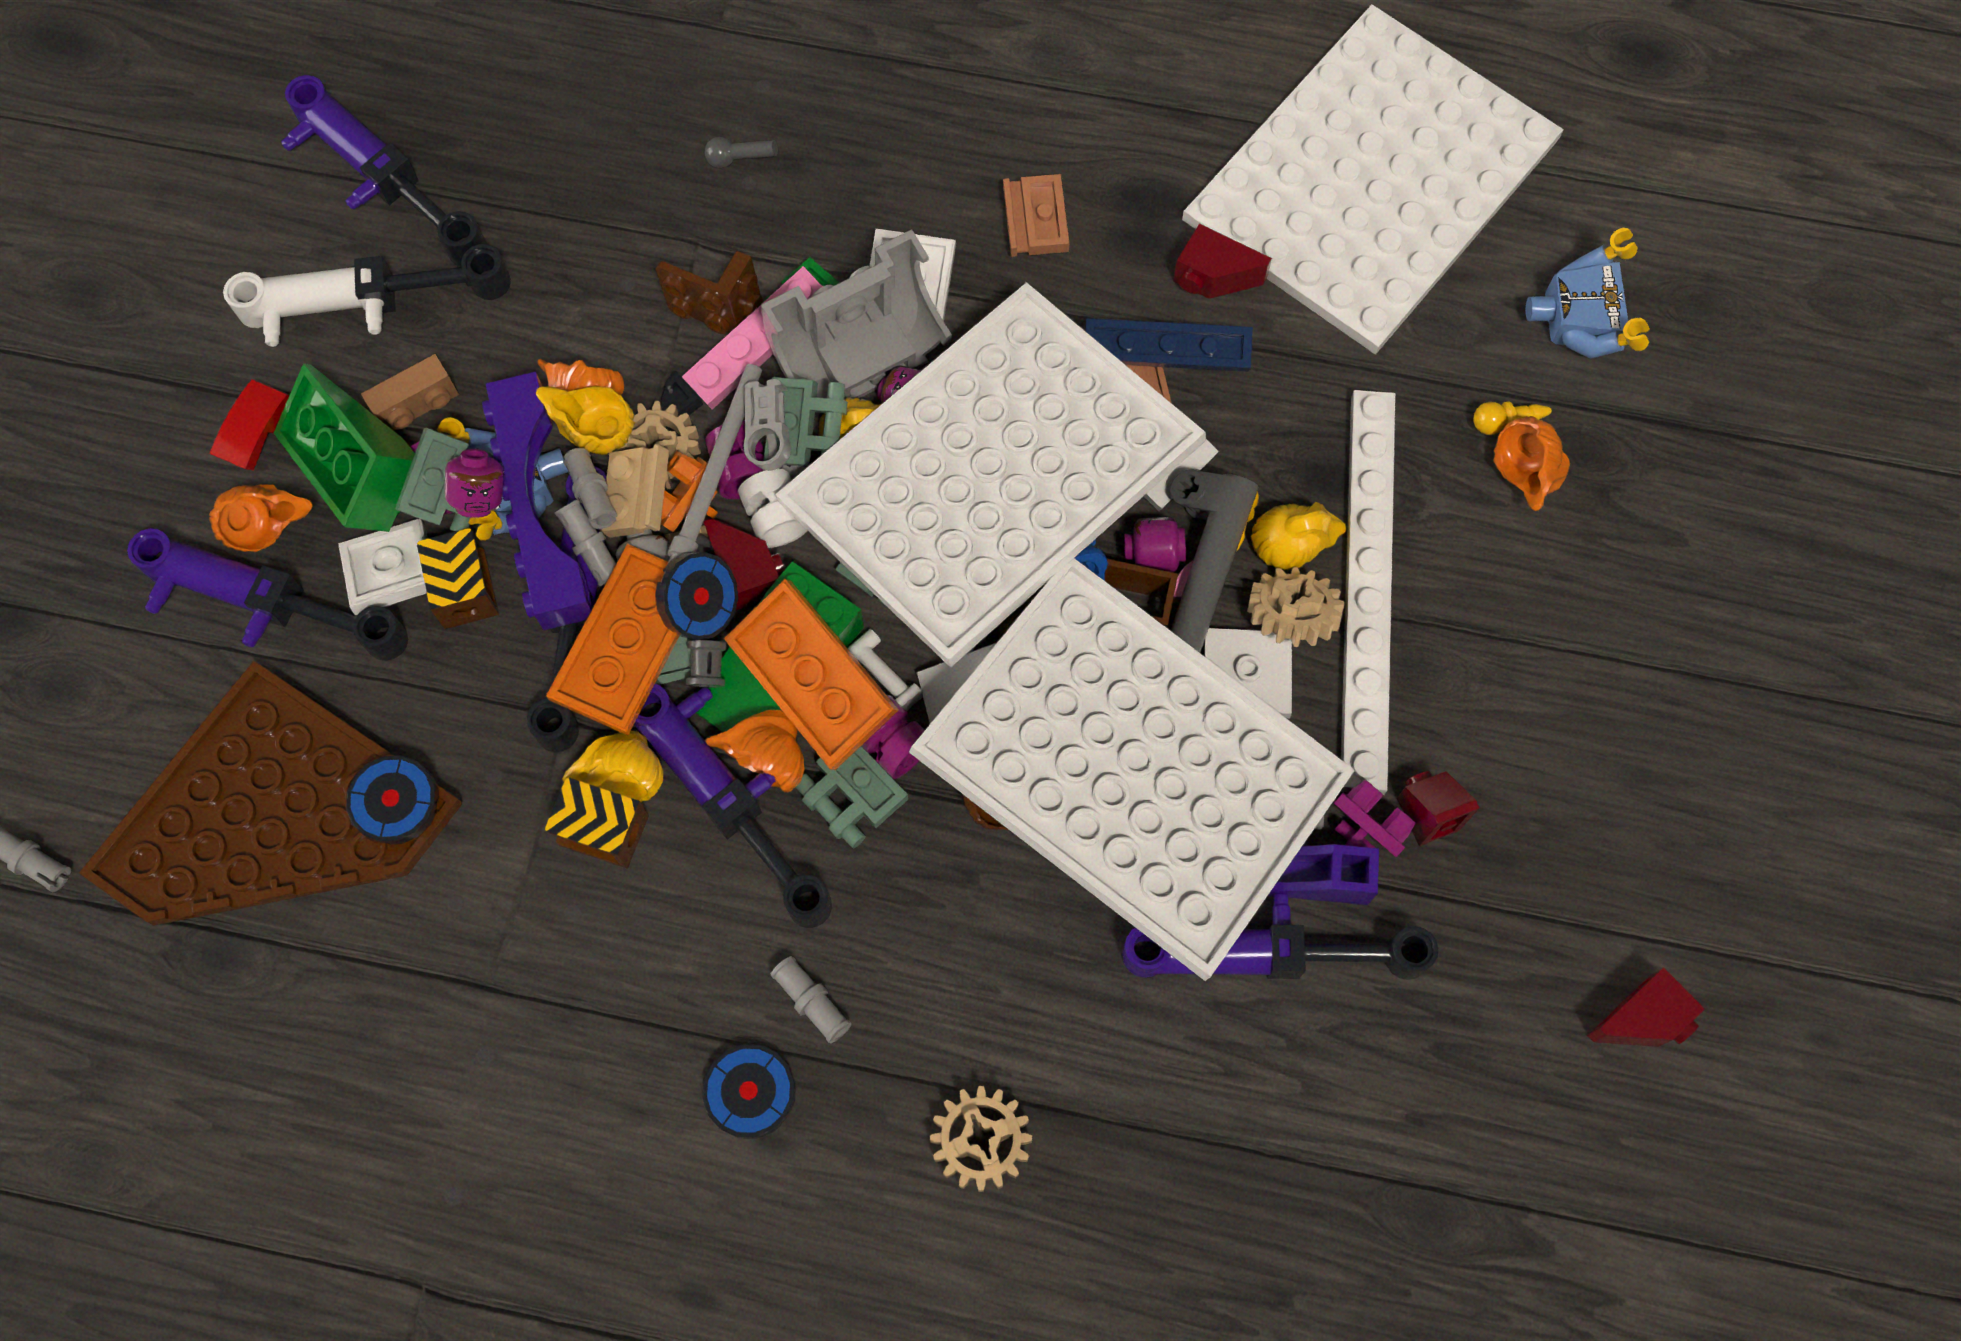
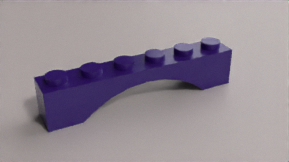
(554, 580)
(1331, 874)

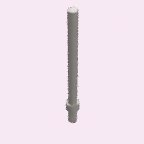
(687, 538)

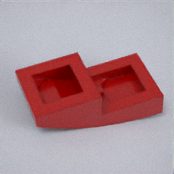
(248, 424)

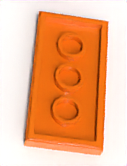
(618, 647)
(810, 674)

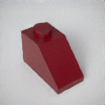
(1219, 265)
(748, 560)
(1436, 805)
(1651, 1014)

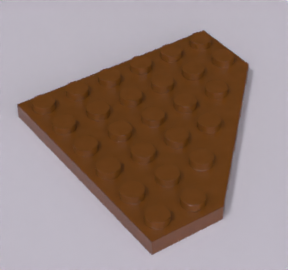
(252, 813)

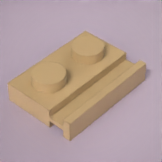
(636, 489)

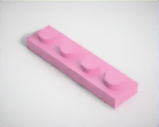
(724, 365)

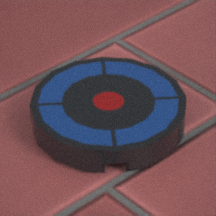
(697, 595)
(392, 800)
(749, 1091)

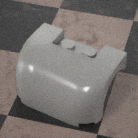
(859, 326)

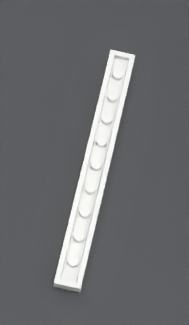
(1368, 589)

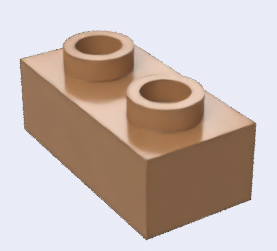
(411, 393)

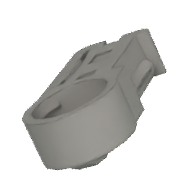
(766, 417)

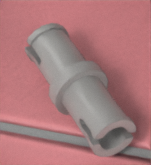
(590, 488)
(587, 541)
(27, 859)
(810, 999)

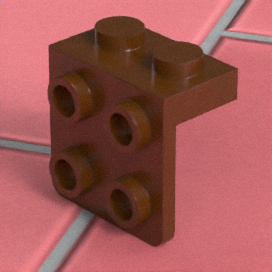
(718, 304)

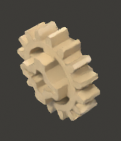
(651, 431)
(1295, 606)
(1001, 1129)

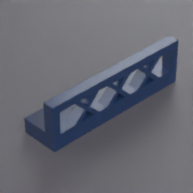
(1174, 344)

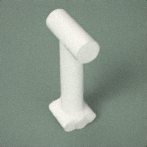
(863, 652)

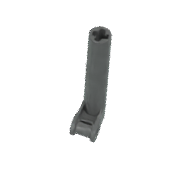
(1225, 506)

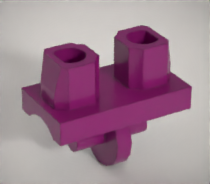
(1357, 805)

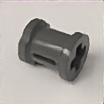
(706, 664)

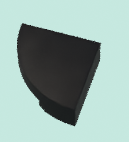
(680, 394)

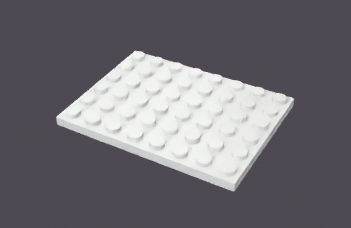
(1374, 176)
(990, 472)
(1134, 766)

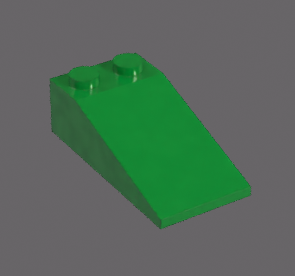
(344, 451)
(742, 691)

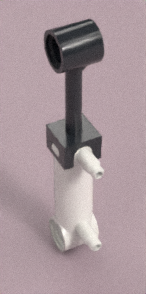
(364, 286)

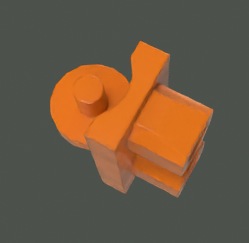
(679, 502)

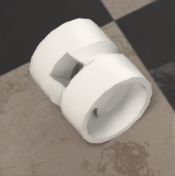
(769, 518)

